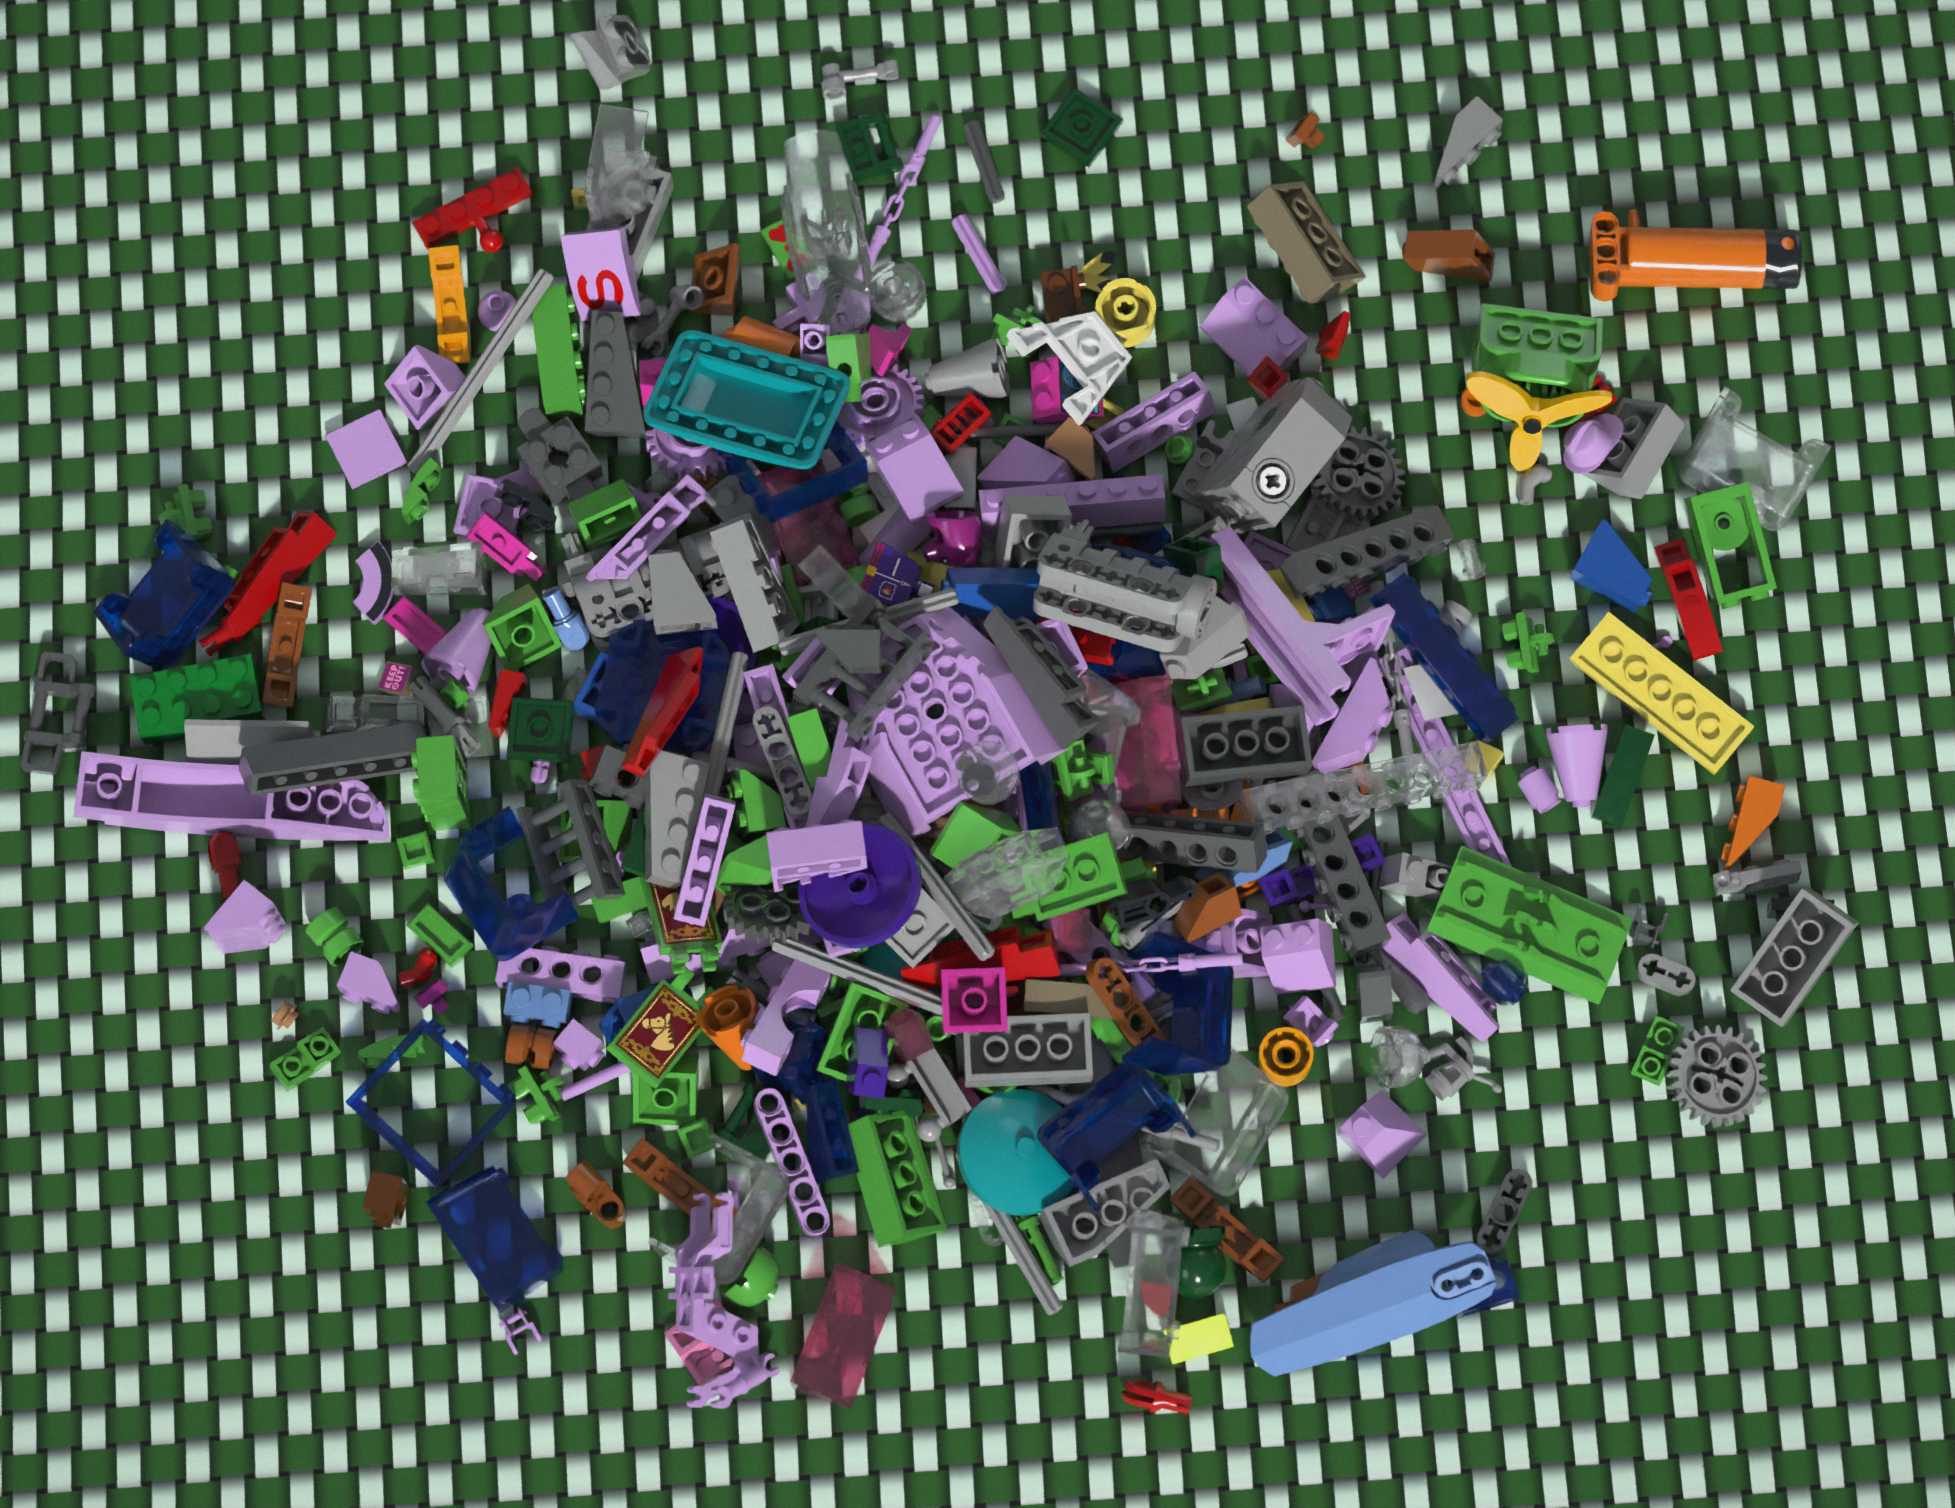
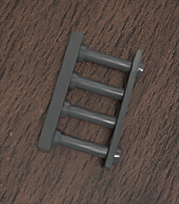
(813, 686)
(592, 840)

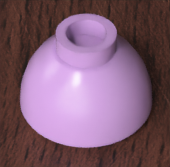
(495, 308)

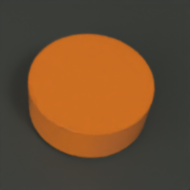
(1471, 405)

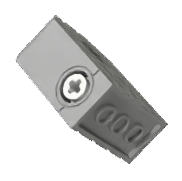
(1273, 457)

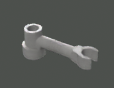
(834, 80)
(682, 298)

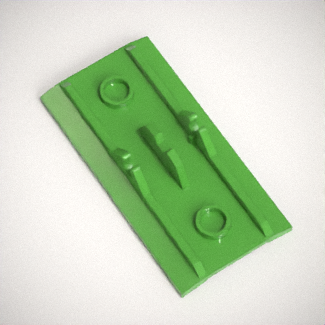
(1530, 925)

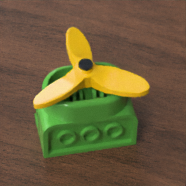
(1535, 372)

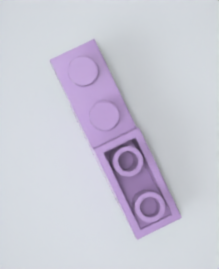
(839, 791)

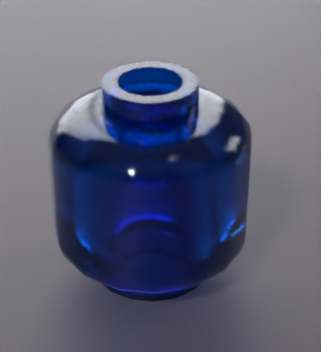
(1504, 982)

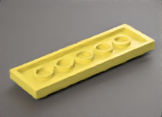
(1661, 693)

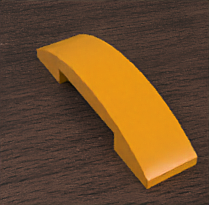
(450, 303)

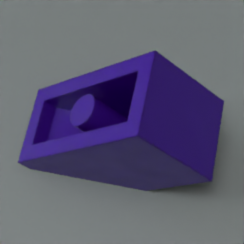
(868, 1063)

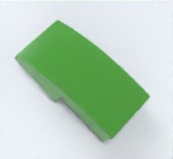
(416, 500)
(630, 903)
(1656, 1050)
(377, 1052)
(305, 1059)

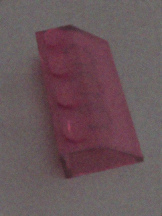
(812, 526)
(1149, 752)
(843, 1336)

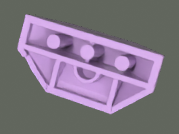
(1357, 723)

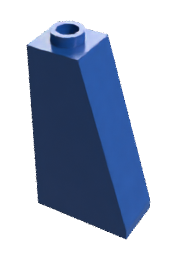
(986, 588)

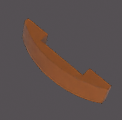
(286, 645)
(668, 1178)
(1240, 1243)

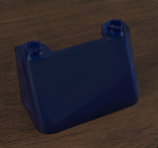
(168, 602)
(495, 1237)

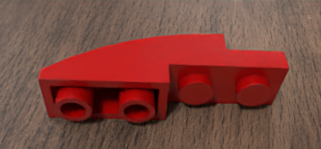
(1688, 599)

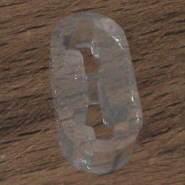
(982, 1223)

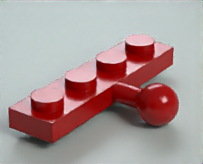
(474, 210)

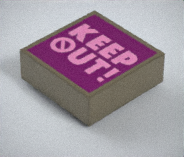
(396, 679)

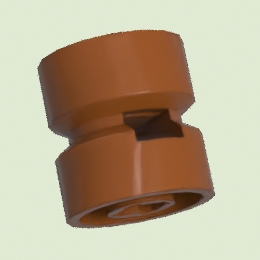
(530, 1046)

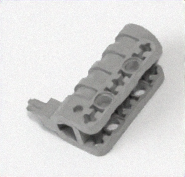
(1120, 593)
(617, 602)

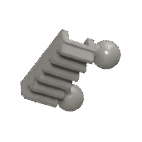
(938, 1086)

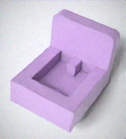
(1311, 1021)

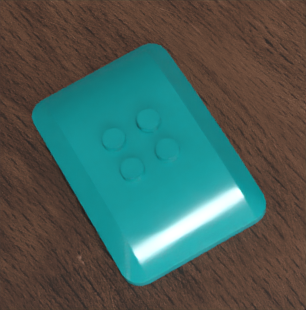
(746, 400)

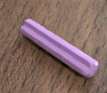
(978, 254)

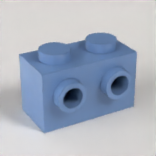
(538, 1005)

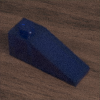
(828, 1134)

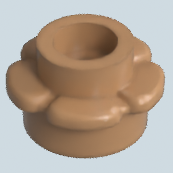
(285, 1015)

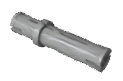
(445, 715)
(1137, 932)

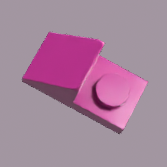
(886, 346)

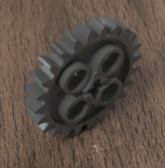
(1359, 474)
(765, 913)

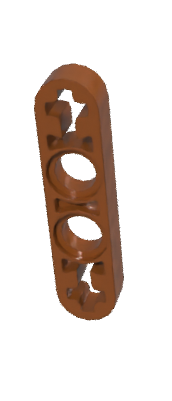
(1131, 1005)

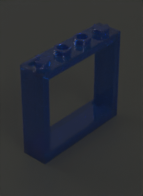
(849, 475)
(458, 1053)

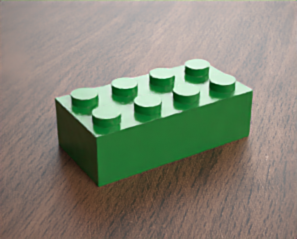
(198, 691)

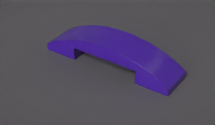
(1298, 883)

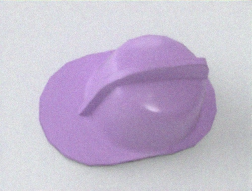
(1590, 442)

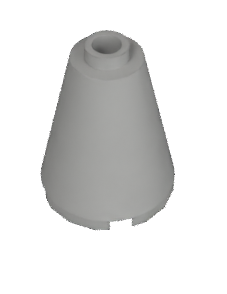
(973, 370)

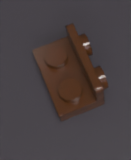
(1062, 293)

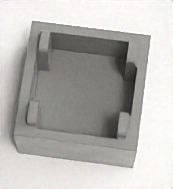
(922, 931)

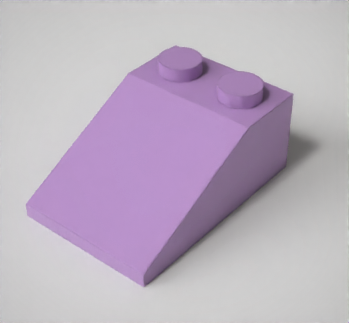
(914, 469)

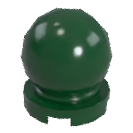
(1202, 1263)

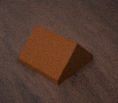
(718, 277)

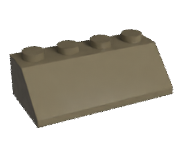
(1305, 241)

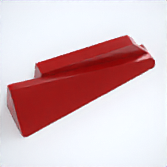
(278, 560)
(666, 708)
(1022, 958)

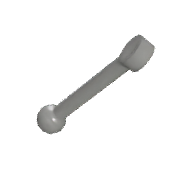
(949, 1181)

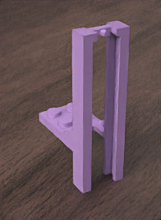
(1298, 651)

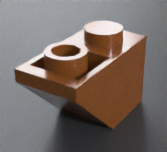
(1212, 908)

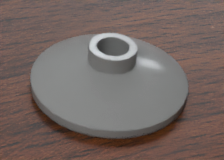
(1212, 796)

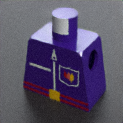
(894, 576)

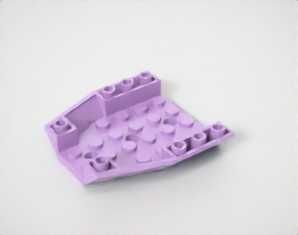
(981, 702)

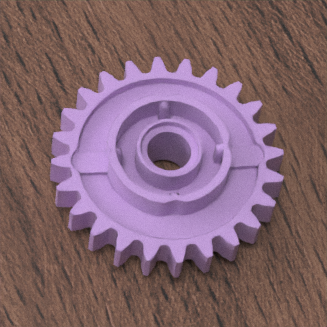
(899, 400)
(682, 455)

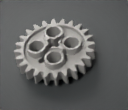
(1721, 1048)

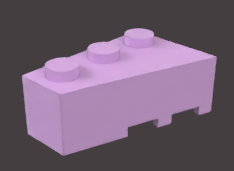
(815, 851)

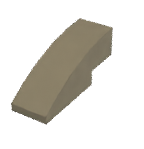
(1066, 998)

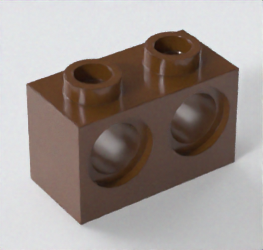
(386, 1199)

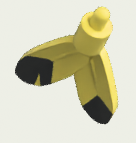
(1096, 267)

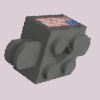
(557, 457)

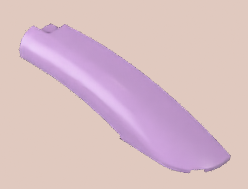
(215, 799)

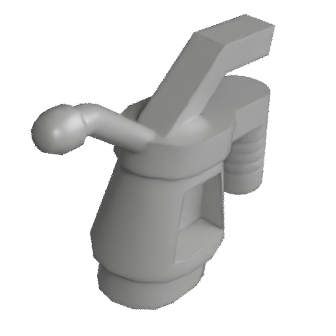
(1453, 1075)

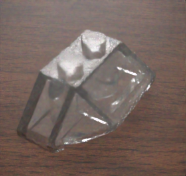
(1009, 873)

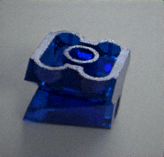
(800, 1065)

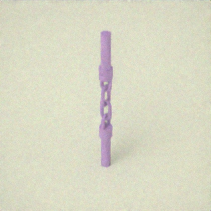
(914, 164)
(1186, 962)

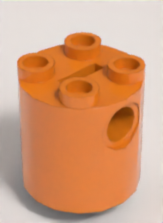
(764, 336)

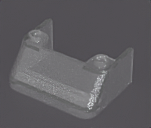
(619, 167)
(765, 1191)
(1153, 1284)

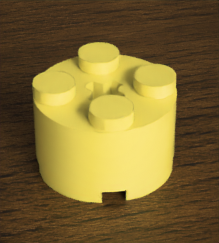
(1139, 304)

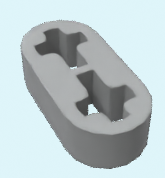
(1668, 967)

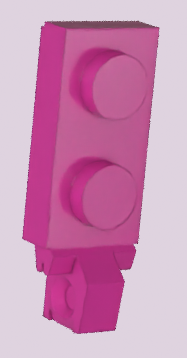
(506, 547)

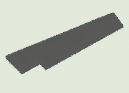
(1043, 676)

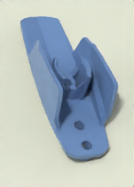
(1372, 1301)

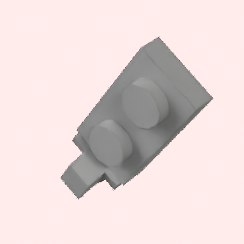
(1756, 878)

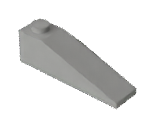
(1081, 1232)

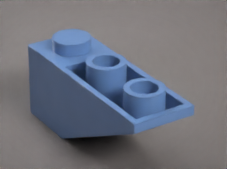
(1278, 849)

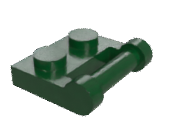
(859, 147)
(901, 1099)
(753, 1138)

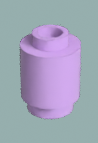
(1539, 789)

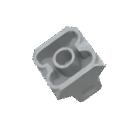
(612, 51)

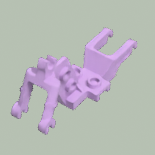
(707, 1321)

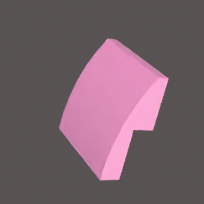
(700, 1358)

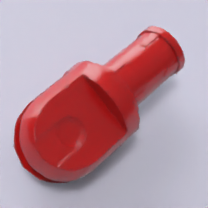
(221, 637)
(225, 860)
(1155, 1396)

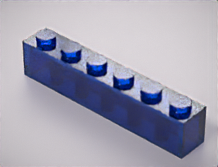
(1445, 659)

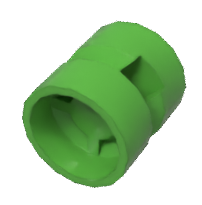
(858, 505)
(332, 933)

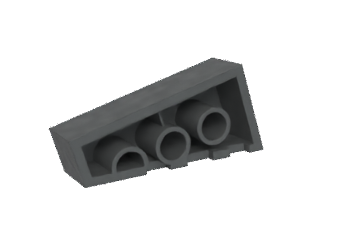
(612, 385)

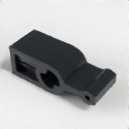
(1149, 900)

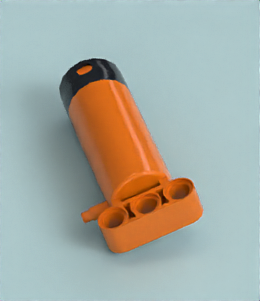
(1689, 257)

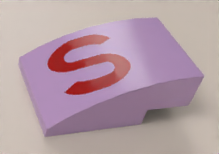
(601, 271)

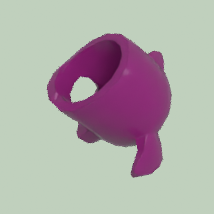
(956, 538)

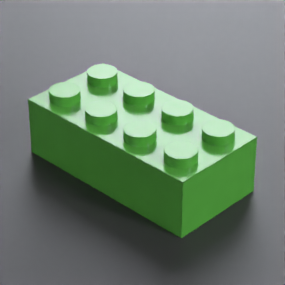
(559, 355)
(441, 782)

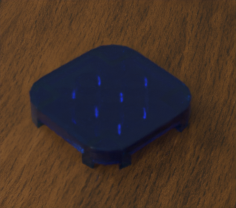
(633, 671)

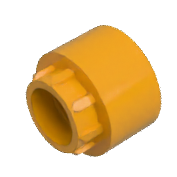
(1291, 1040)

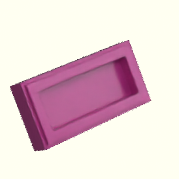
(414, 625)

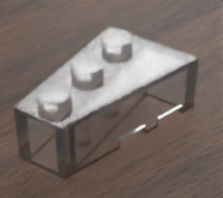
(440, 570)

